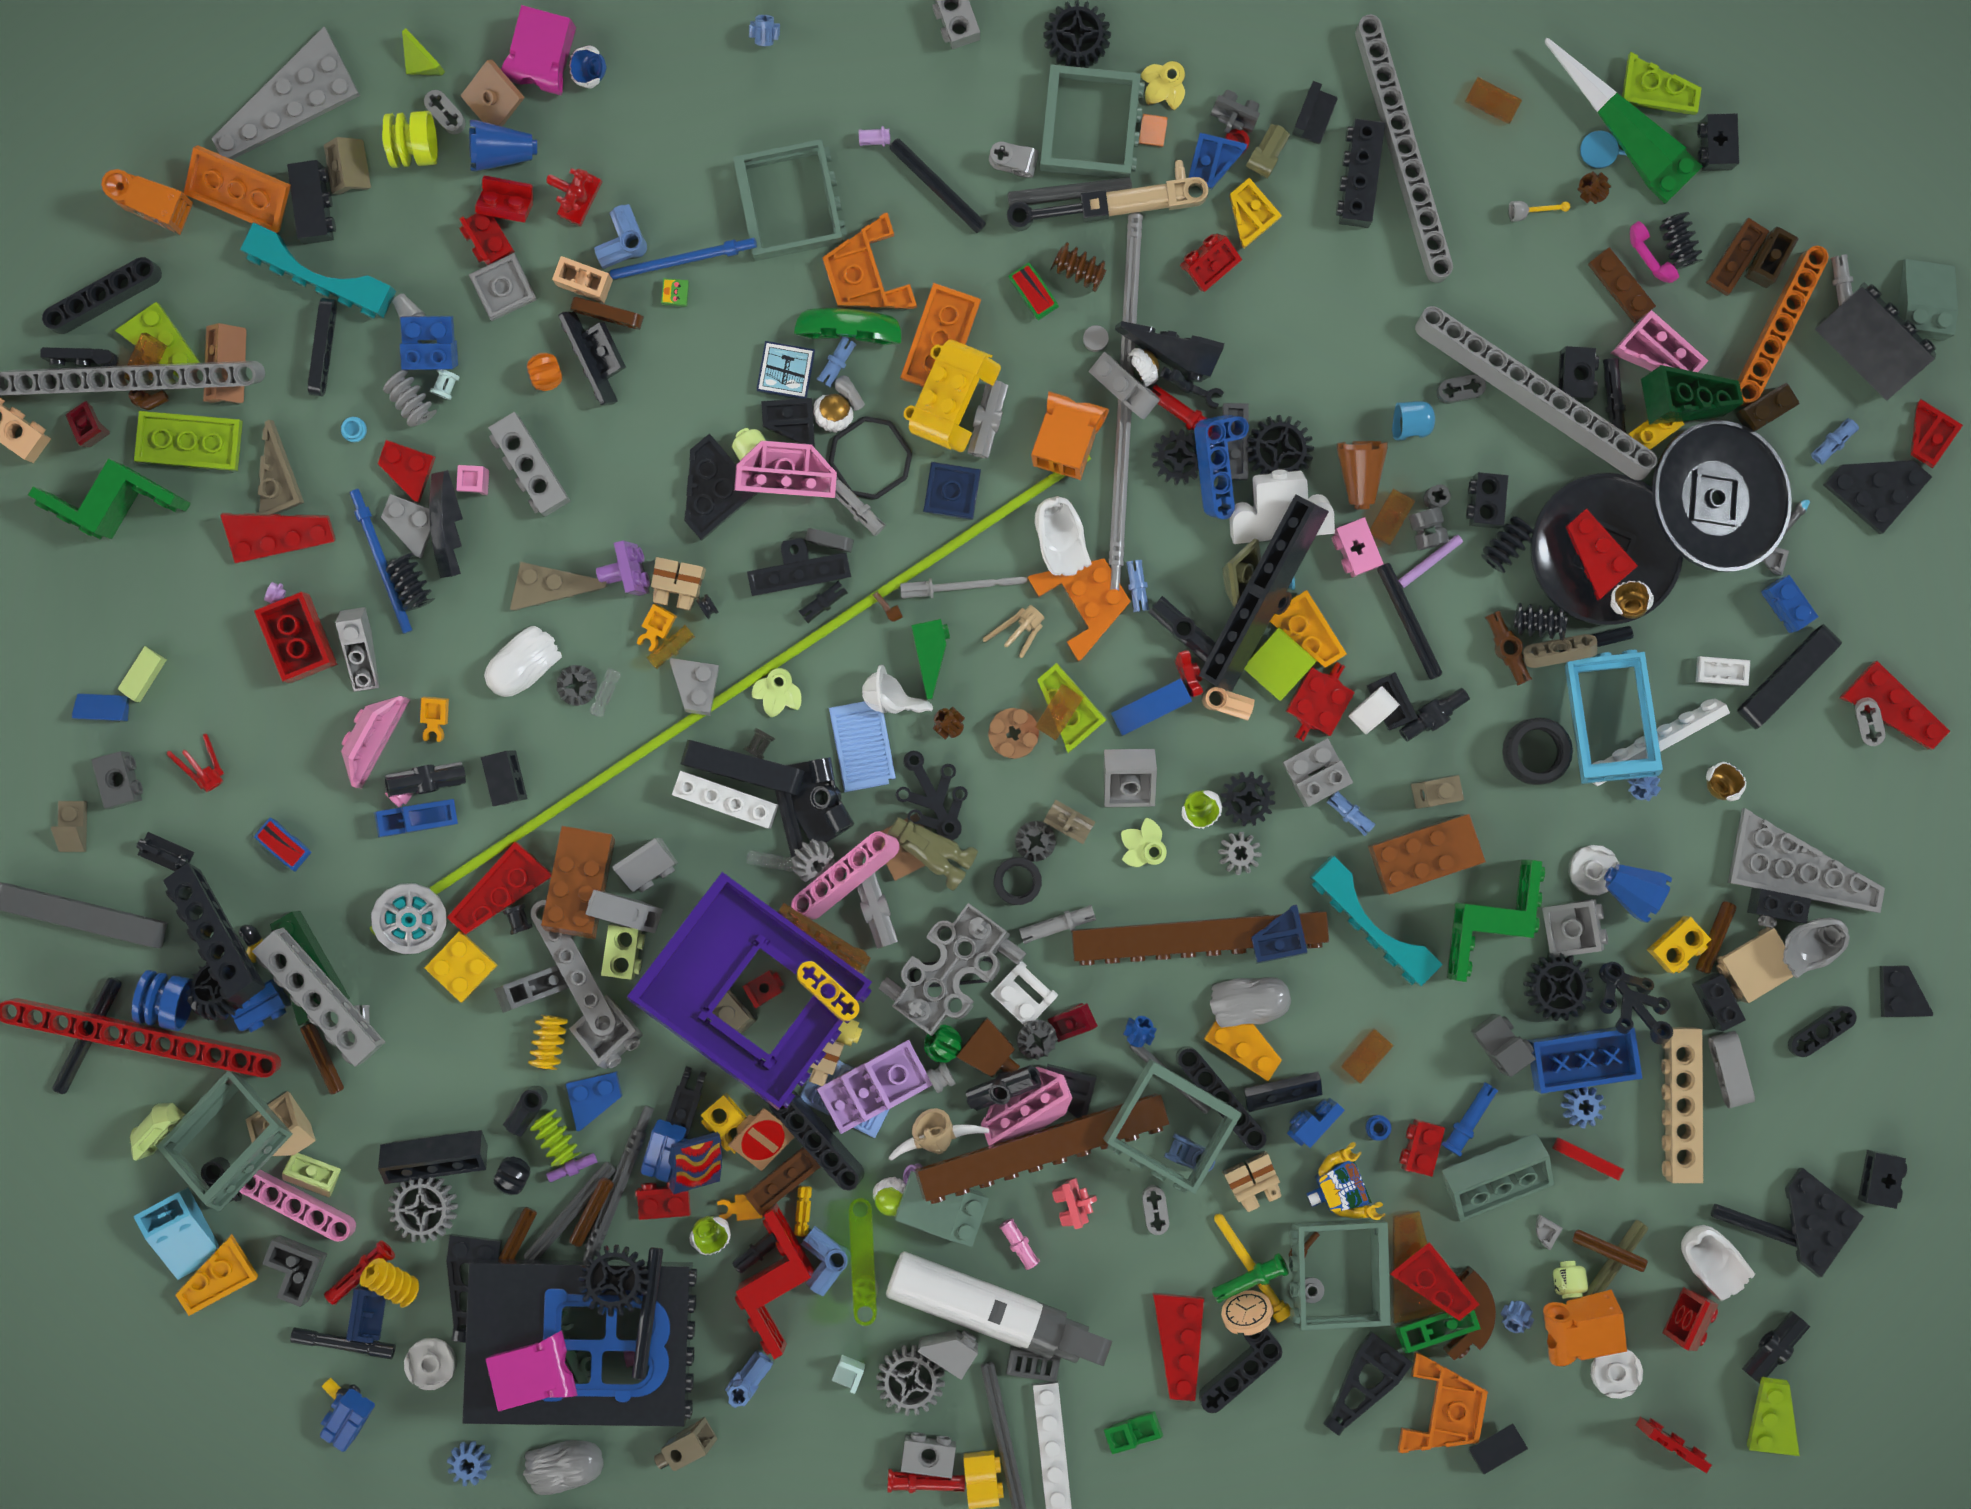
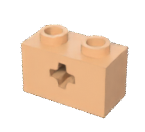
(582, 279)

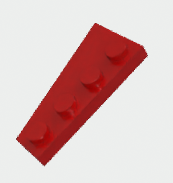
(1897, 706)
(501, 886)
(1180, 1337)

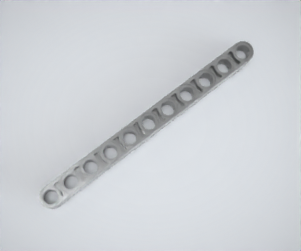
(1403, 137)
(138, 377)
(1546, 396)

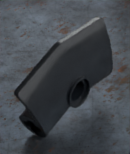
(817, 817)

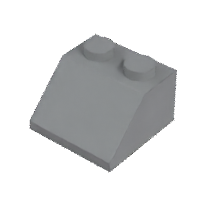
(1129, 777)
(645, 865)
(950, 1350)

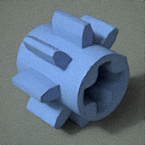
(764, 30)
(1644, 787)
(1517, 1316)

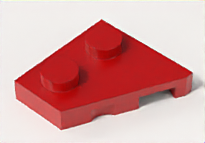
(1932, 433)
(407, 468)

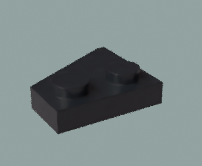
(790, 419)
(1901, 993)
(1080, 1086)

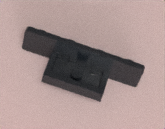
(596, 353)

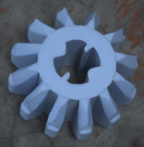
(1576, 1114)
(466, 1472)

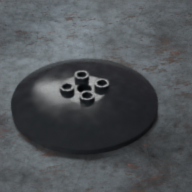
(1751, 492)
(1628, 515)

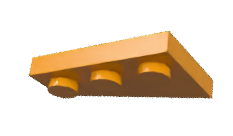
(1310, 629)
(1246, 1046)
(218, 1277)

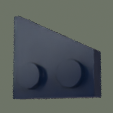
(1280, 938)

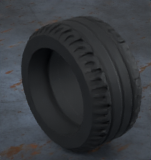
(1563, 746)

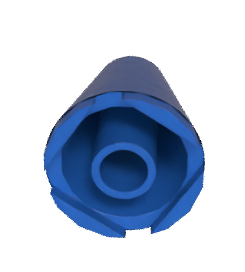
(498, 146)

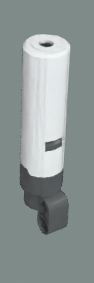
(993, 1311)

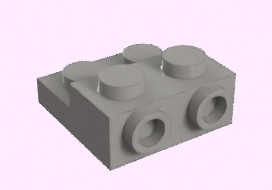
(1575, 928)
(608, 1049)

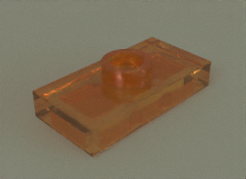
(1493, 100)
(146, 352)
(1391, 516)
(1059, 712)
(1367, 1056)

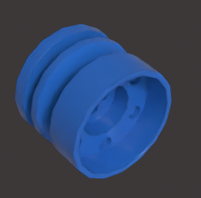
(161, 1000)

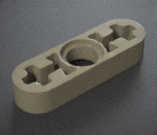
(1544, 653)

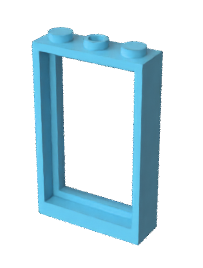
(1614, 770)

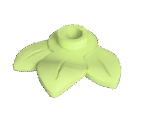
(777, 696)
(1140, 842)

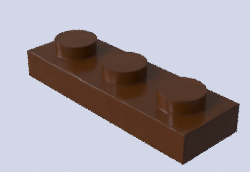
(1737, 256)
(1621, 285)
(782, 1180)

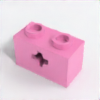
(1367, 558)

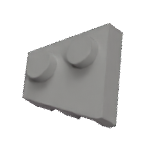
(409, 523)

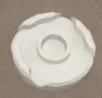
(1589, 868)
(430, 1363)
(1617, 1374)

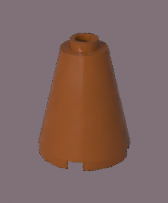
(1362, 470)

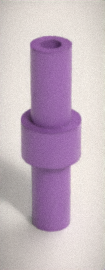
(571, 1167)

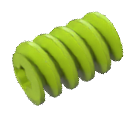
(554, 1139)

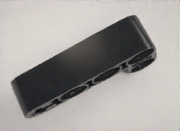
(1236, 1370)

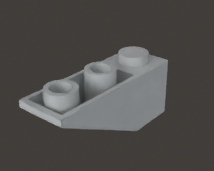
(358, 648)
(624, 911)

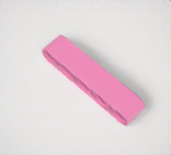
(856, 874)
(308, 1206)

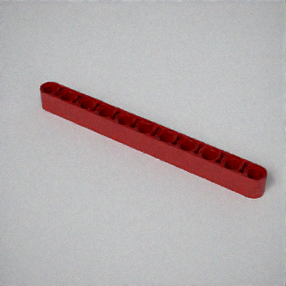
(127, 1040)

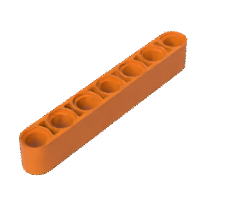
(1784, 315)

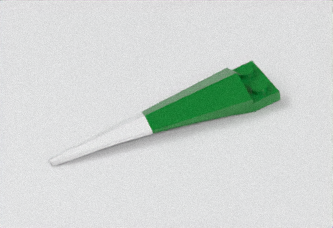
(1652, 151)

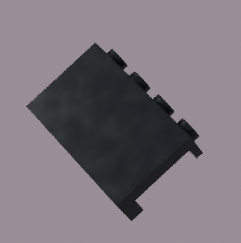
(1877, 341)

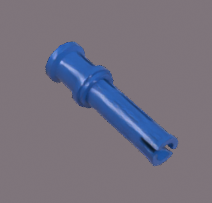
(1464, 1130)

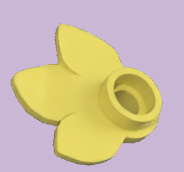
(1162, 87)

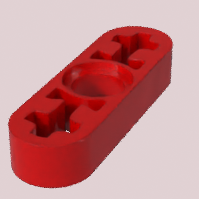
(1588, 1158)

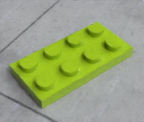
(188, 441)

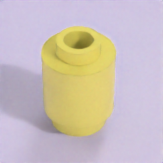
(850, 1033)

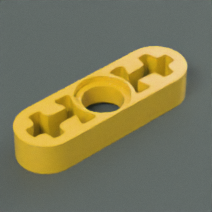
(838, 989)

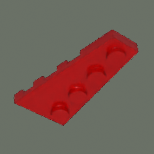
(267, 535)

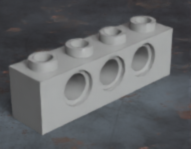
(554, 495)

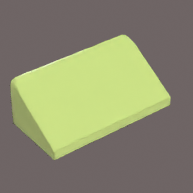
(142, 674)
(311, 1174)

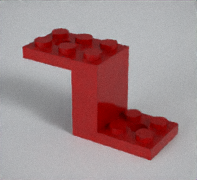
(774, 1282)

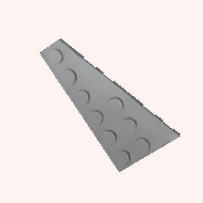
(300, 92)
(1784, 864)

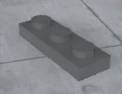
(1237, 448)

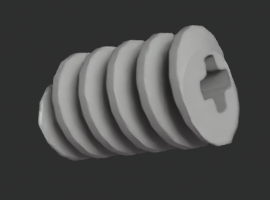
(407, 400)

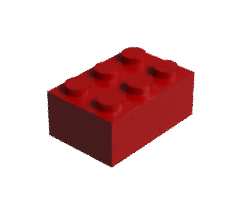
(295, 637)

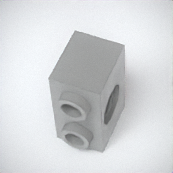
(938, 1466)

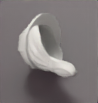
(886, 695)

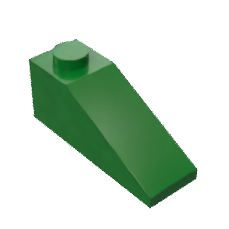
(930, 646)
(1434, 1330)

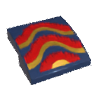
(695, 1162)

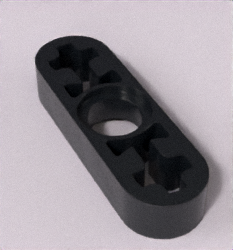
(1841, 1027)

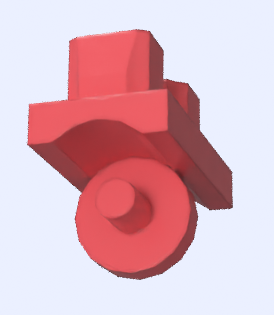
(1077, 1201)

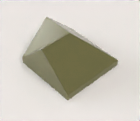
(1240, 569)

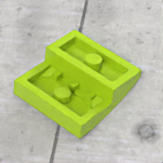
(1279, 664)

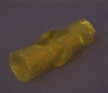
(670, 647)

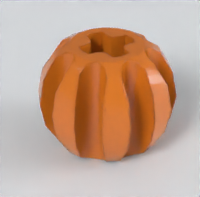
(544, 371)

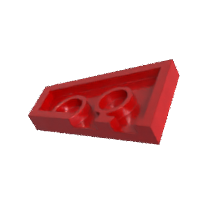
(1674, 1443)

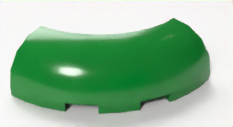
(838, 322)

